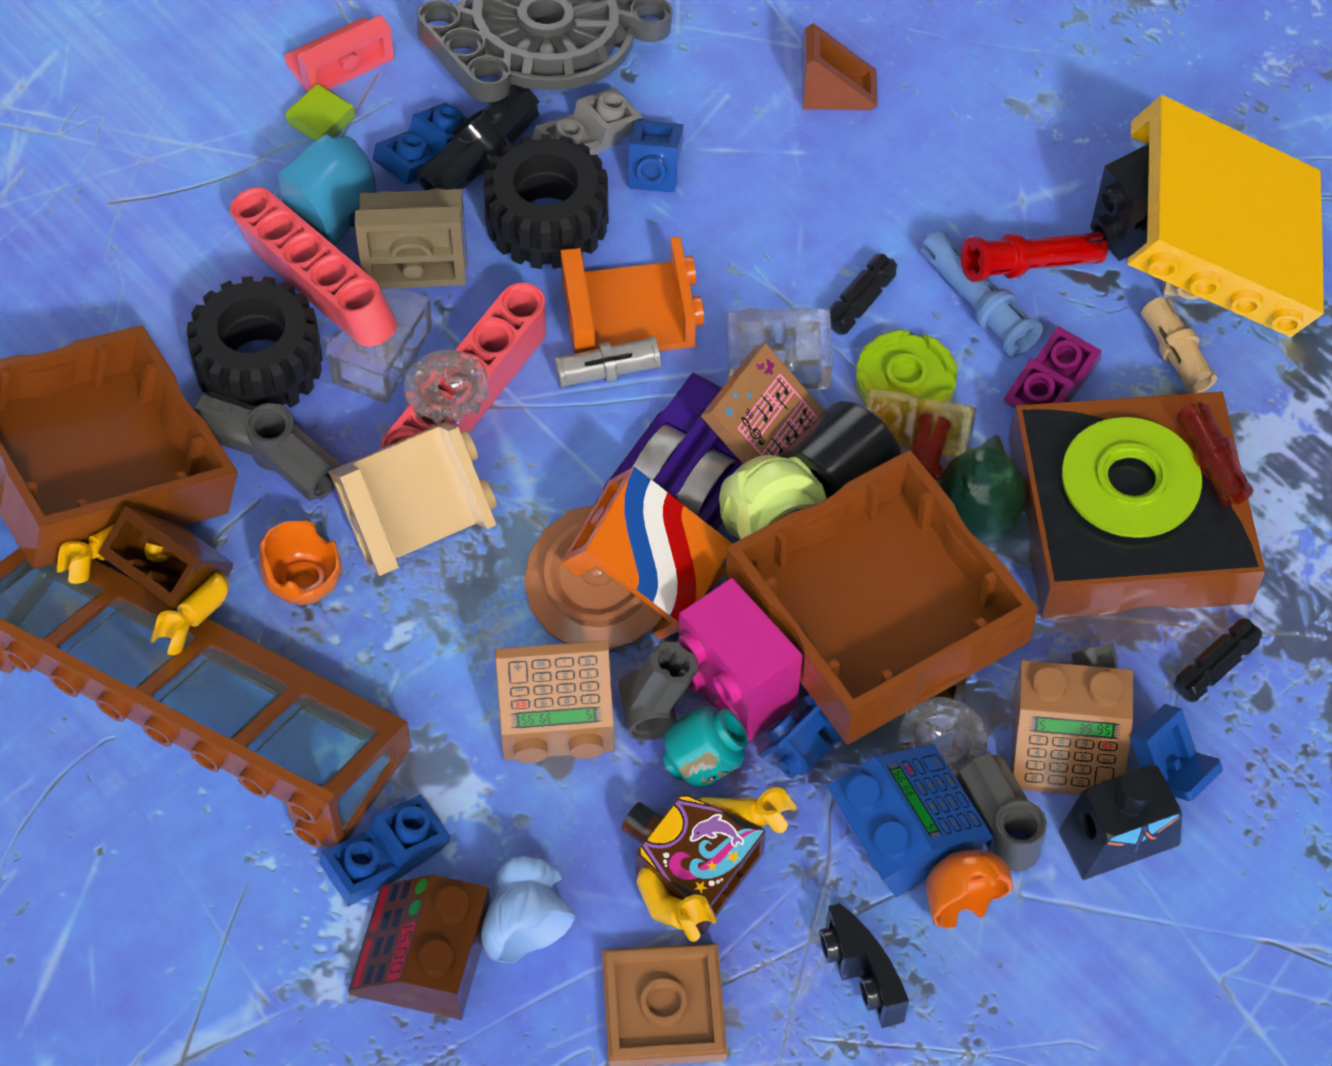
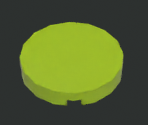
(906, 366)

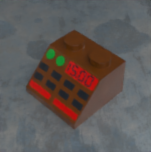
(422, 945)

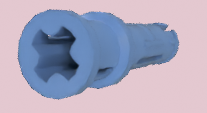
(994, 307)

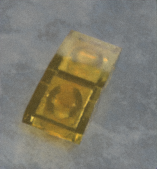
(901, 416)

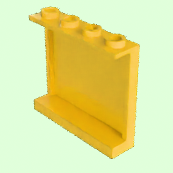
(1231, 218)

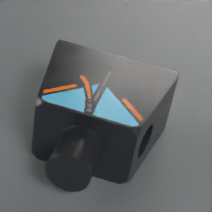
(1131, 819)

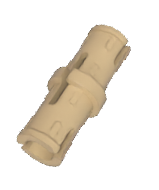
(1178, 345)

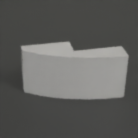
(596, 121)

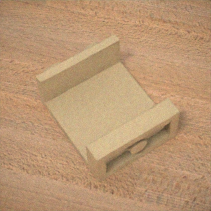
(413, 494)

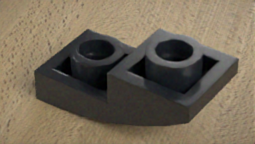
(861, 956)

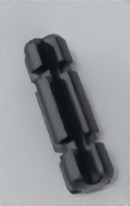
(861, 293)
(1217, 660)

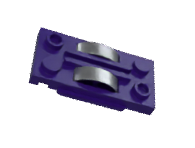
(685, 453)

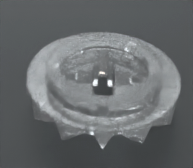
(461, 373)
(943, 716)

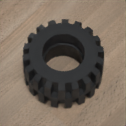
(545, 171)
(248, 314)

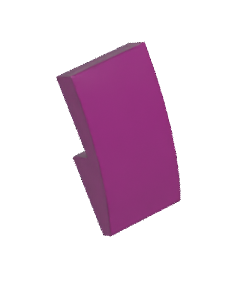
(1055, 372)

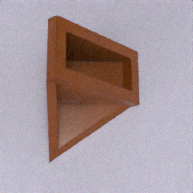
(834, 74)

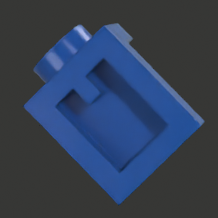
(654, 155)

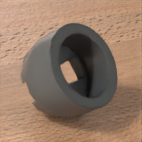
(1098, 656)

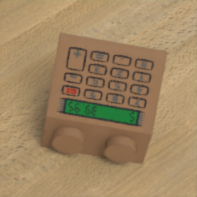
(555, 701)
(1070, 726)

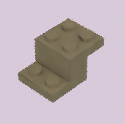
(412, 238)

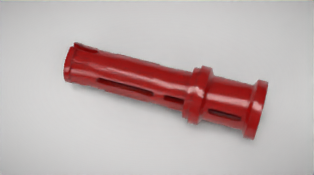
(1016, 255)

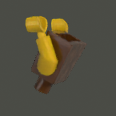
(162, 560)

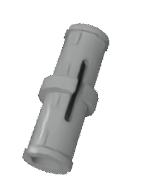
(577, 367)

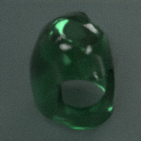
(985, 489)

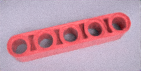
(314, 266)
(512, 328)

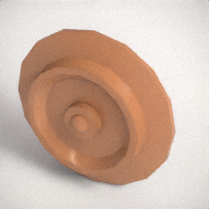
(584, 605)

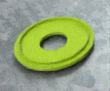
(1146, 515)

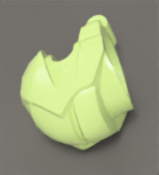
(765, 492)

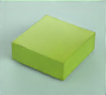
(320, 113)

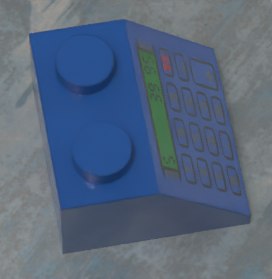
(908, 814)

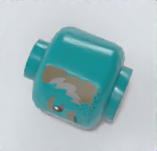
(704, 746)

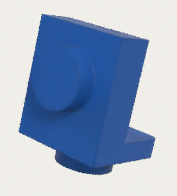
(1169, 745)

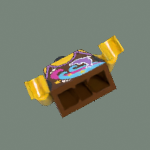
(700, 853)

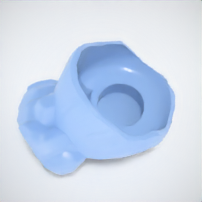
(525, 910)

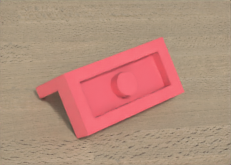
(342, 54)

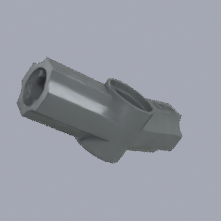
(289, 454)

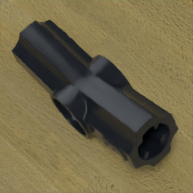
(479, 141)

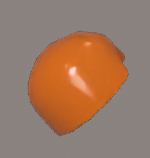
(298, 563)
(966, 883)

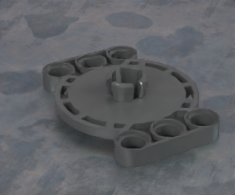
(559, 51)

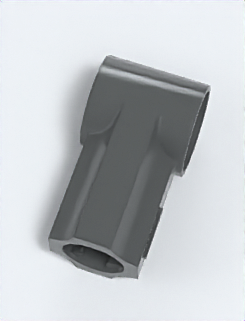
(655, 689)
(1004, 810)

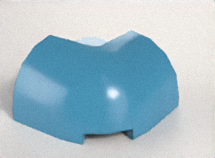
(327, 184)

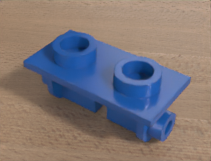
(798, 741)

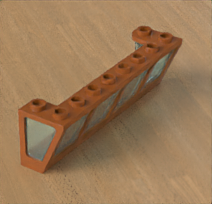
(216, 698)

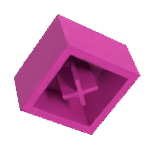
(741, 658)

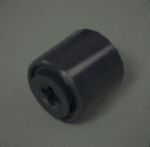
(843, 445)

